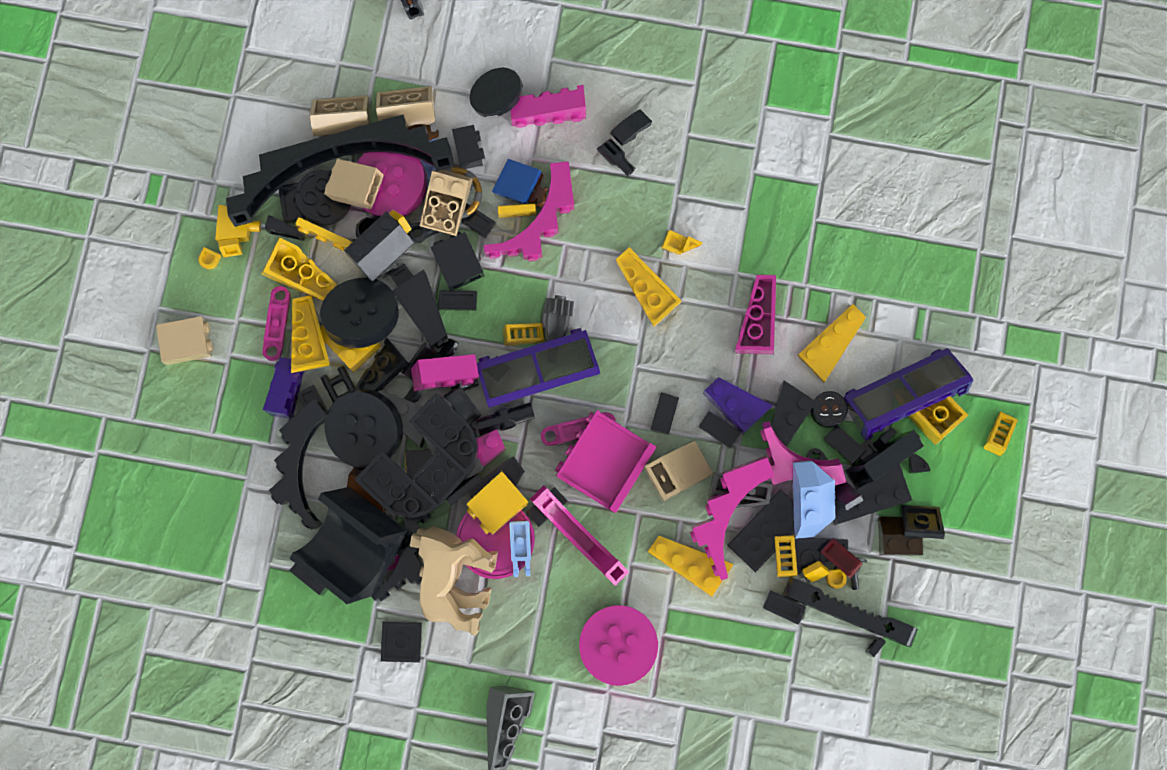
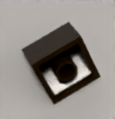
(893, 541)

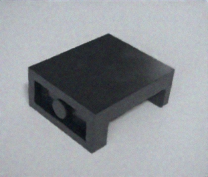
(457, 261)

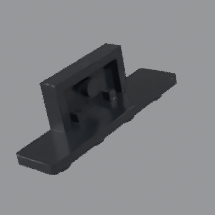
(427, 352)

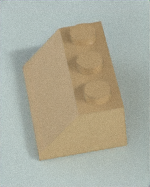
(414, 103)
(339, 114)

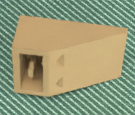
(445, 201)
(678, 470)

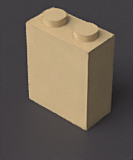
(354, 184)
(184, 340)

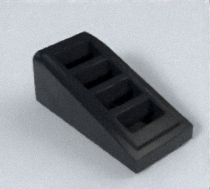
(277, 227)

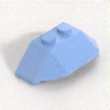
(812, 499)

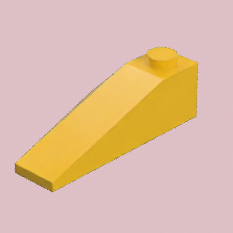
(295, 270)

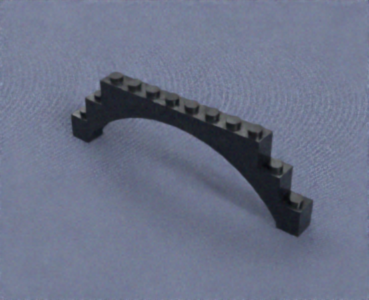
(288, 162)

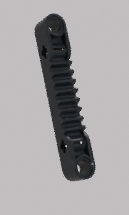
(899, 633)

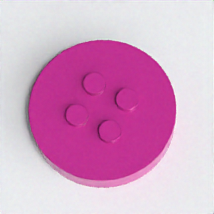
(402, 184)
(499, 541)
(618, 645)

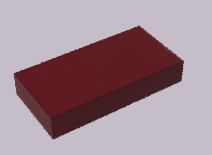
(841, 557)

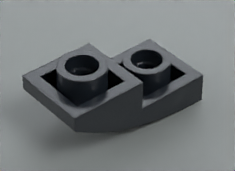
(630, 126)

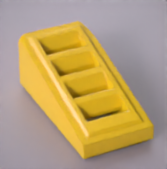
(523, 340)
(995, 444)
(785, 573)

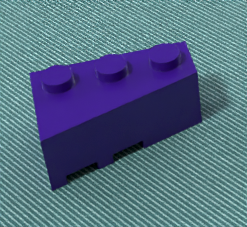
(283, 390)
(736, 404)

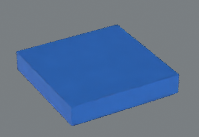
(516, 181)

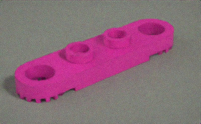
(276, 323)
(567, 431)

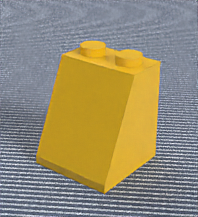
(496, 504)

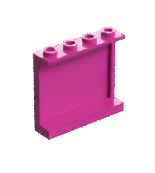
(604, 461)

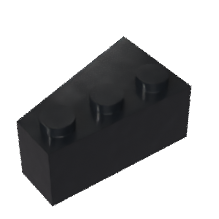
(790, 411)

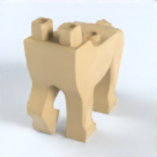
(443, 563)

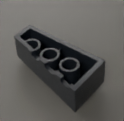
(879, 495)

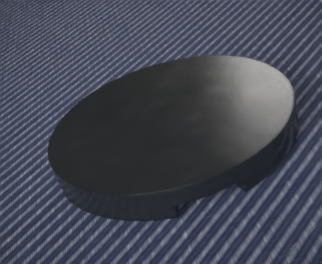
(496, 92)
(316, 205)

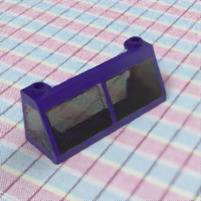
(537, 368)
(907, 392)

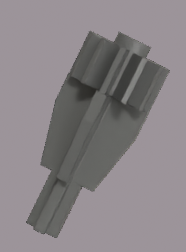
(557, 316)

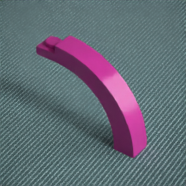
(579, 536)

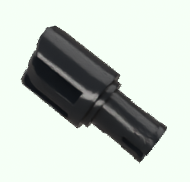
(615, 156)

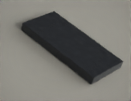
(756, 540)

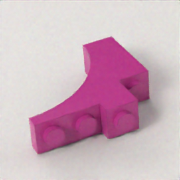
(783, 458)

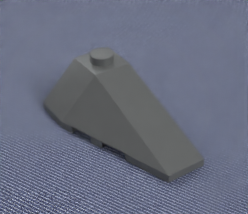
(505, 716)

